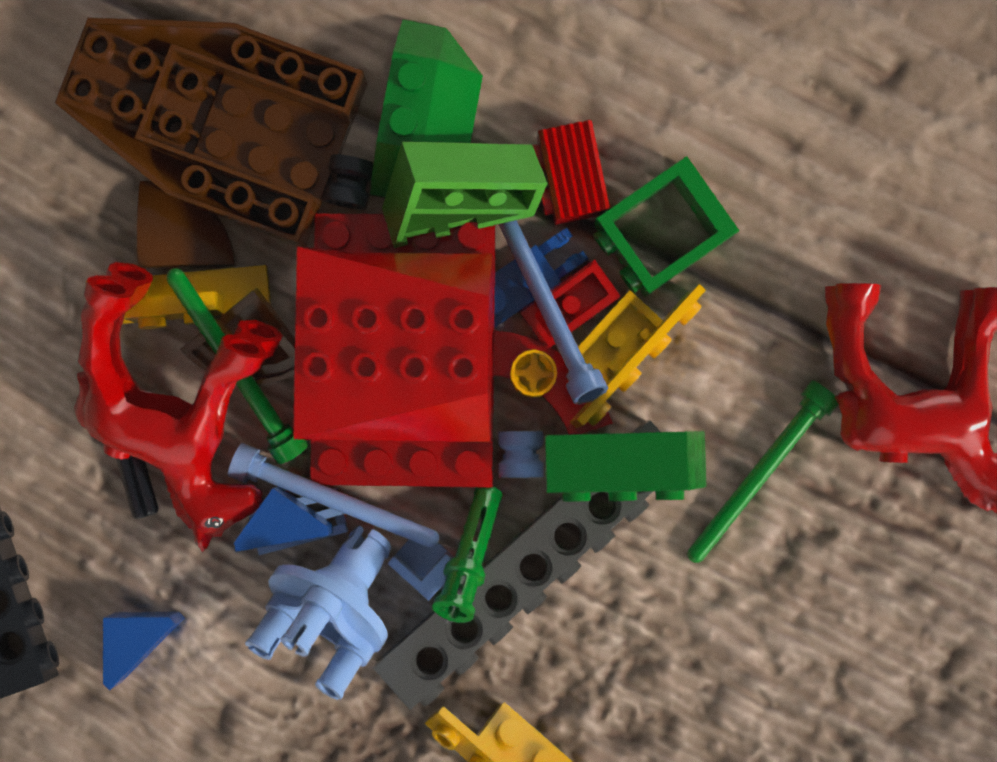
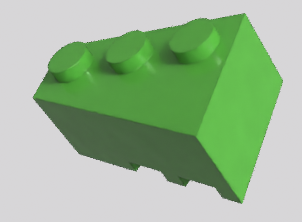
(460, 183)

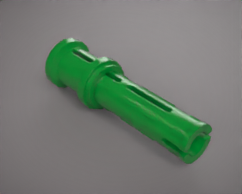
(466, 567)

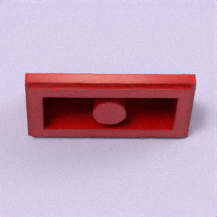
(578, 298)

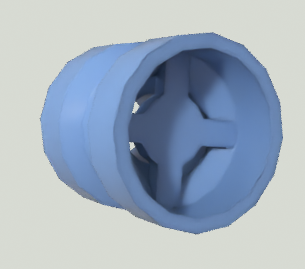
(520, 454)

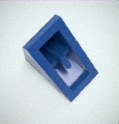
(280, 521)
(130, 640)

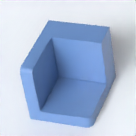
(422, 566)

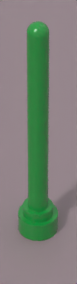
(815, 404)
(280, 437)

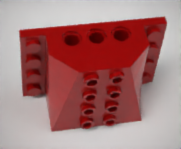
(396, 354)

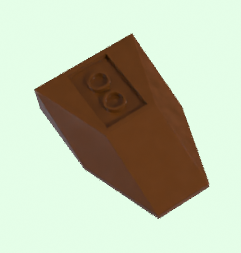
(216, 115)

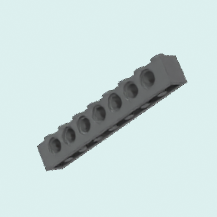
(417, 684)

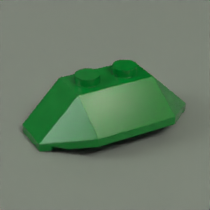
(427, 96)

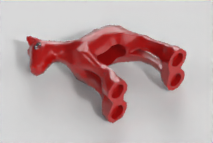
(927, 420)
(161, 427)

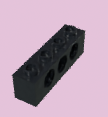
(24, 617)

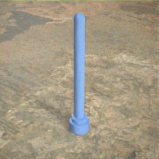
(250, 465)

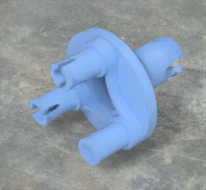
(330, 605)

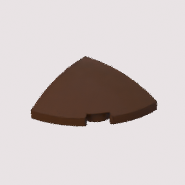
(178, 233)
(251, 307)

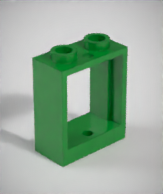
(701, 202)

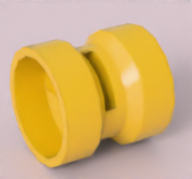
(535, 367)

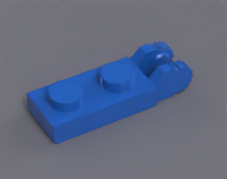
(511, 288)

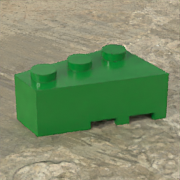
(625, 464)

